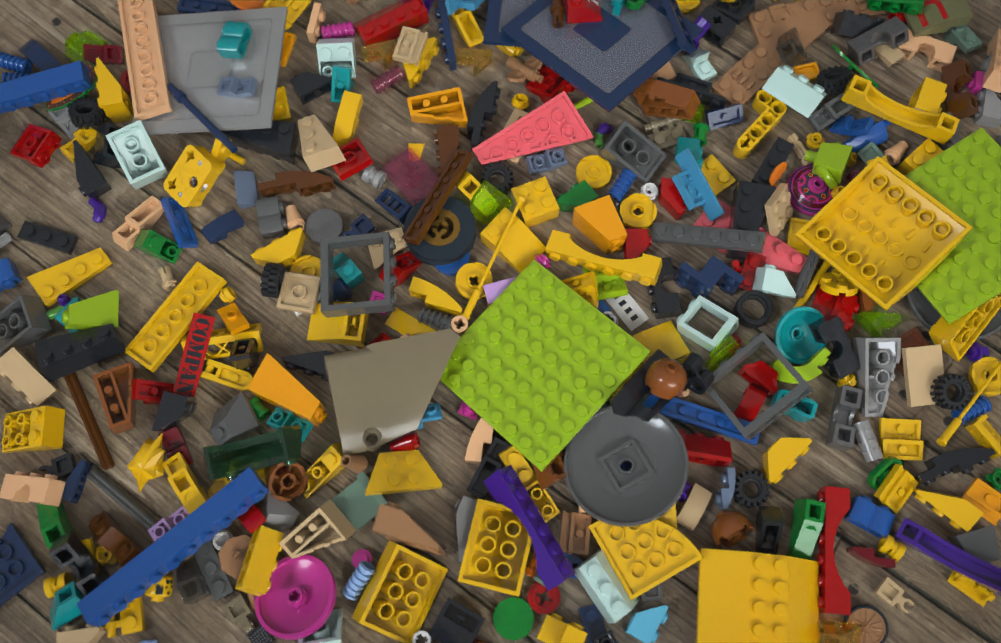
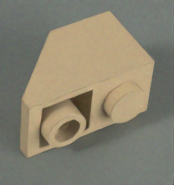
(72, 634)

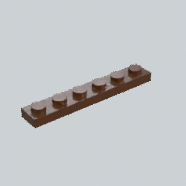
(437, 197)

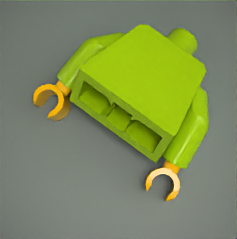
(831, 163)

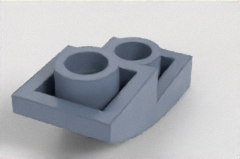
(549, 161)
(725, 494)

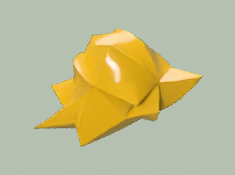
(148, 462)

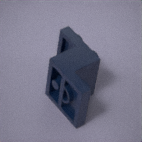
(712, 274)

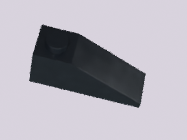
(87, 174)

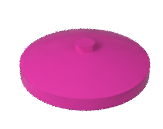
(298, 598)

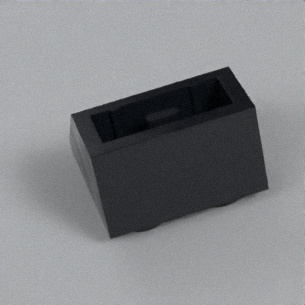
(456, 624)

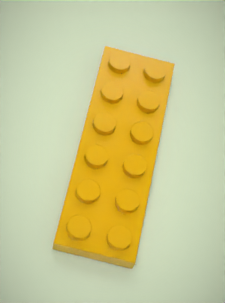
(175, 316)

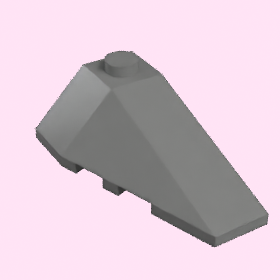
(877, 364)

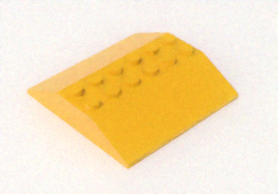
(883, 233)
(756, 598)

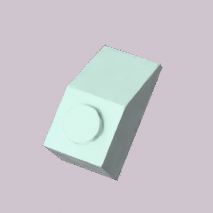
(773, 282)

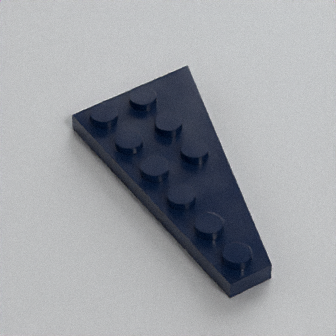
(17, 564)

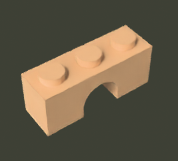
(937, 51)
(32, 488)

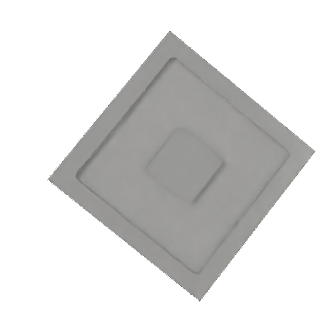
(198, 67)

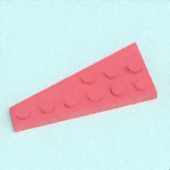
(544, 128)
(776, 251)

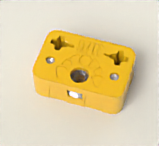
(193, 176)

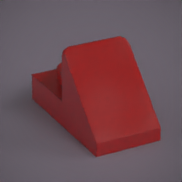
(149, 391)

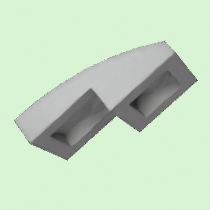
(63, 119)

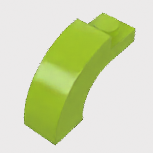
(808, 370)

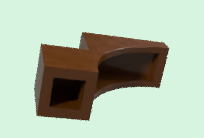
(113, 538)

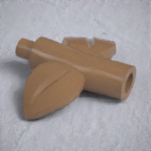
(520, 72)

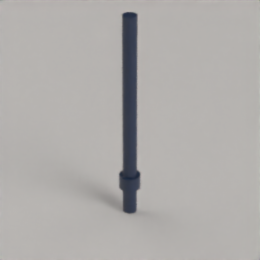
(181, 97)

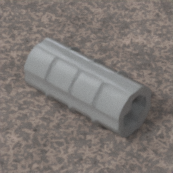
(867, 441)

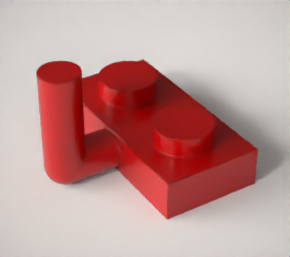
(748, 269)

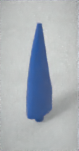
(877, 135)

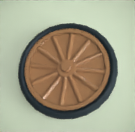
(873, 623)

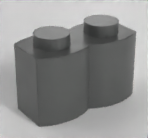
(271, 217)

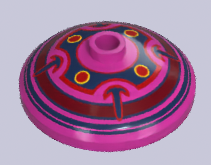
(805, 194)

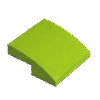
(608, 286)

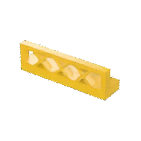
(223, 335)

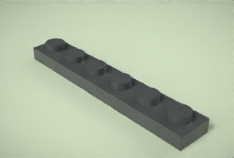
(709, 237)

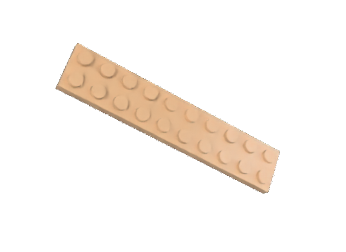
(144, 58)

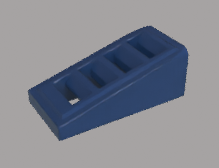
(401, 214)
(76, 482)

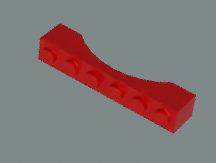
(833, 594)

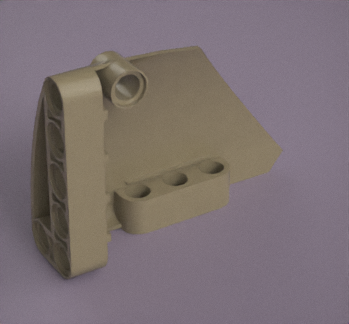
(386, 387)

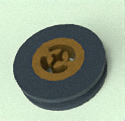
(441, 248)

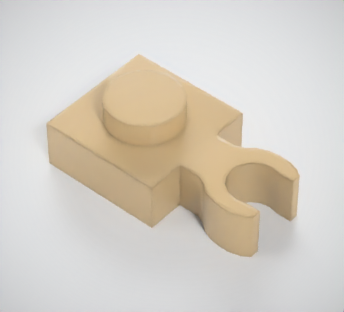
(891, 594)

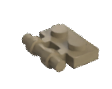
(667, 138)

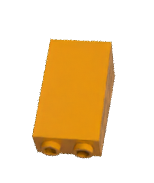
(282, 390)

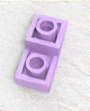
(494, 289)
(166, 524)

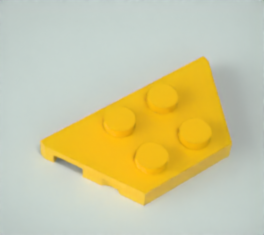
(401, 473)

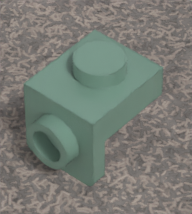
(869, 152)

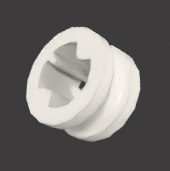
(424, 634)

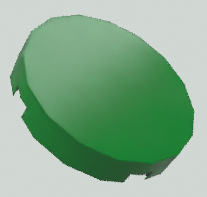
(513, 618)

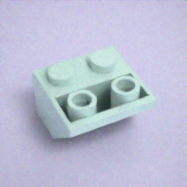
(338, 52)

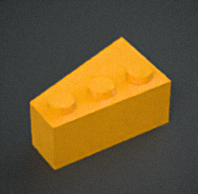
(439, 108)

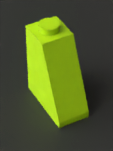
(92, 312)

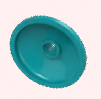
(802, 345)

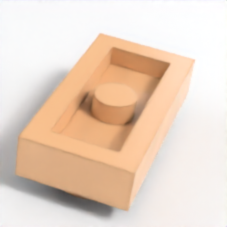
(315, 22)

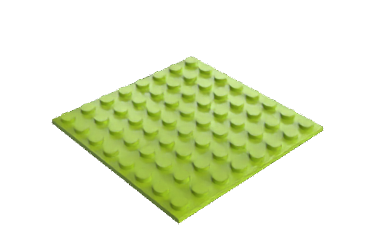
(968, 184)
(540, 364)

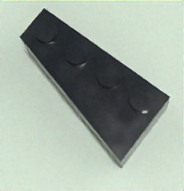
(276, 141)
(748, 210)
(77, 350)

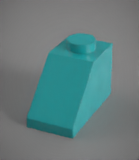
(347, 270)

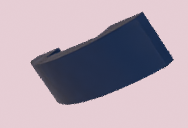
(39, 56)

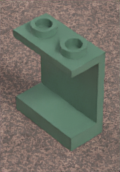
(355, 505)

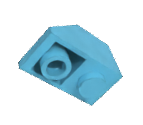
(645, 623)

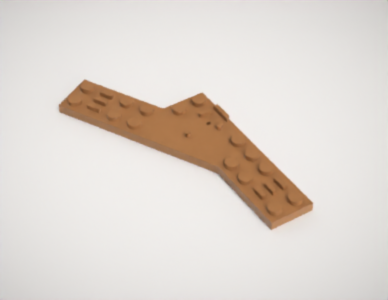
(807, 16)

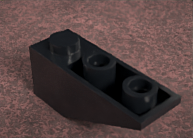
(849, 25)
(310, 363)

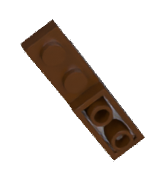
(302, 181)

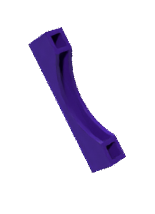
(949, 555)
(551, 561)

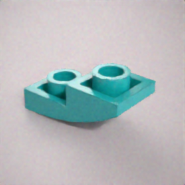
(285, 418)

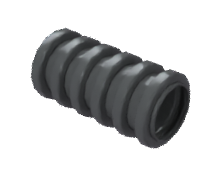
(435, 318)

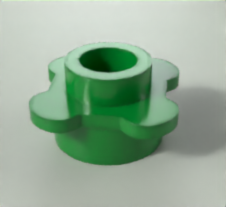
(992, 479)

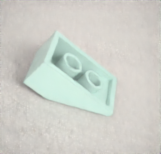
(137, 155)

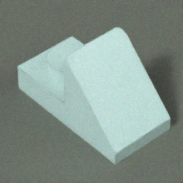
(699, 64)

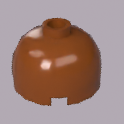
(666, 378)
(286, 481)
(730, 528)

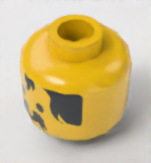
(161, 589)

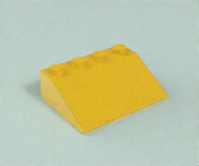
(495, 549)
(399, 593)

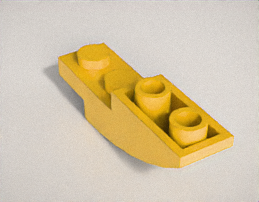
(184, 482)
(541, 498)

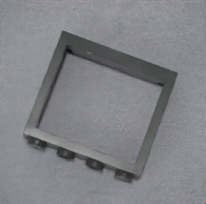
(327, 245)
(775, 410)

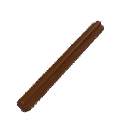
(89, 421)

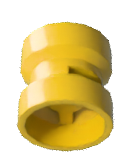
(892, 548)
(53, 583)

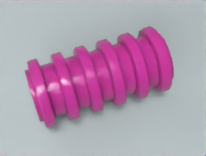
(337, 30)

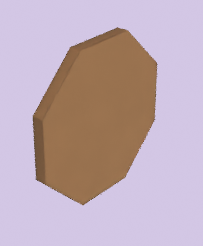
(233, 554)

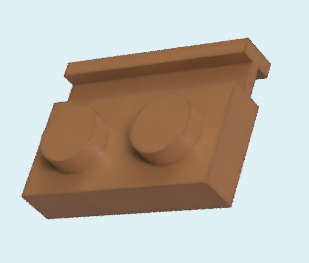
(574, 533)

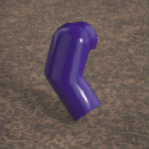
(99, 210)

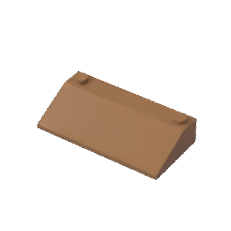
(403, 530)

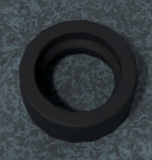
(760, 297)

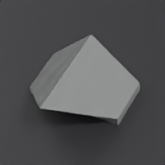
(278, 513)

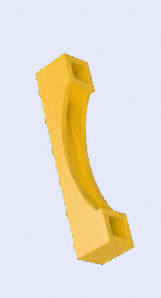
(865, 96)
(641, 269)

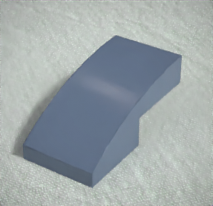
(236, 88)

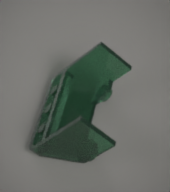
(254, 452)

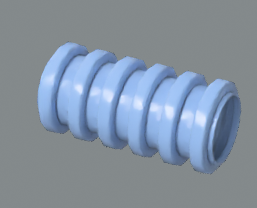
(358, 580)

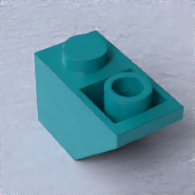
(694, 146)
(64, 605)

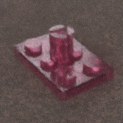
(410, 176)

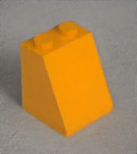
(601, 224)

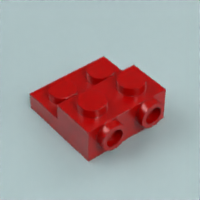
(550, 86)
(36, 145)
(356, 159)
(840, 305)

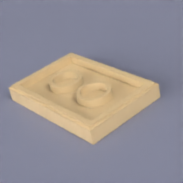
(921, 367)

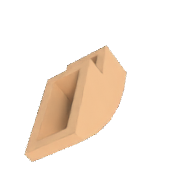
(139, 219)
(481, 436)

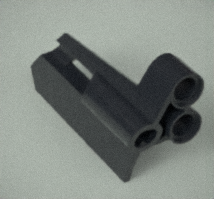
(635, 392)

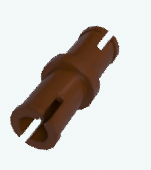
(557, 11)

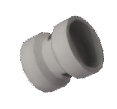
(373, 176)

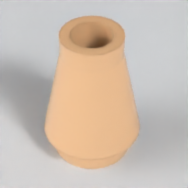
(896, 152)
(294, 218)

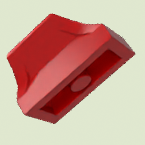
(761, 376)

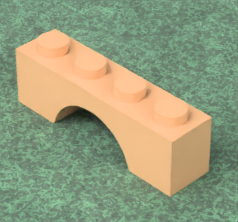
(992, 77)

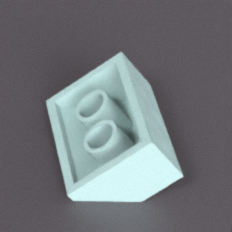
(795, 90)
(604, 587)

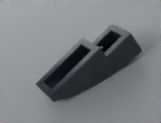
(489, 465)

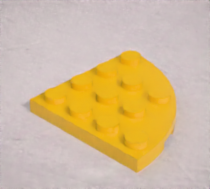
(644, 553)

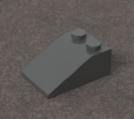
(632, 151)
(22, 323)

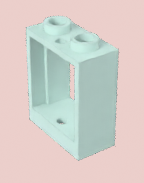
(726, 330)

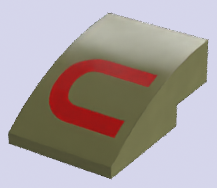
(939, 17)

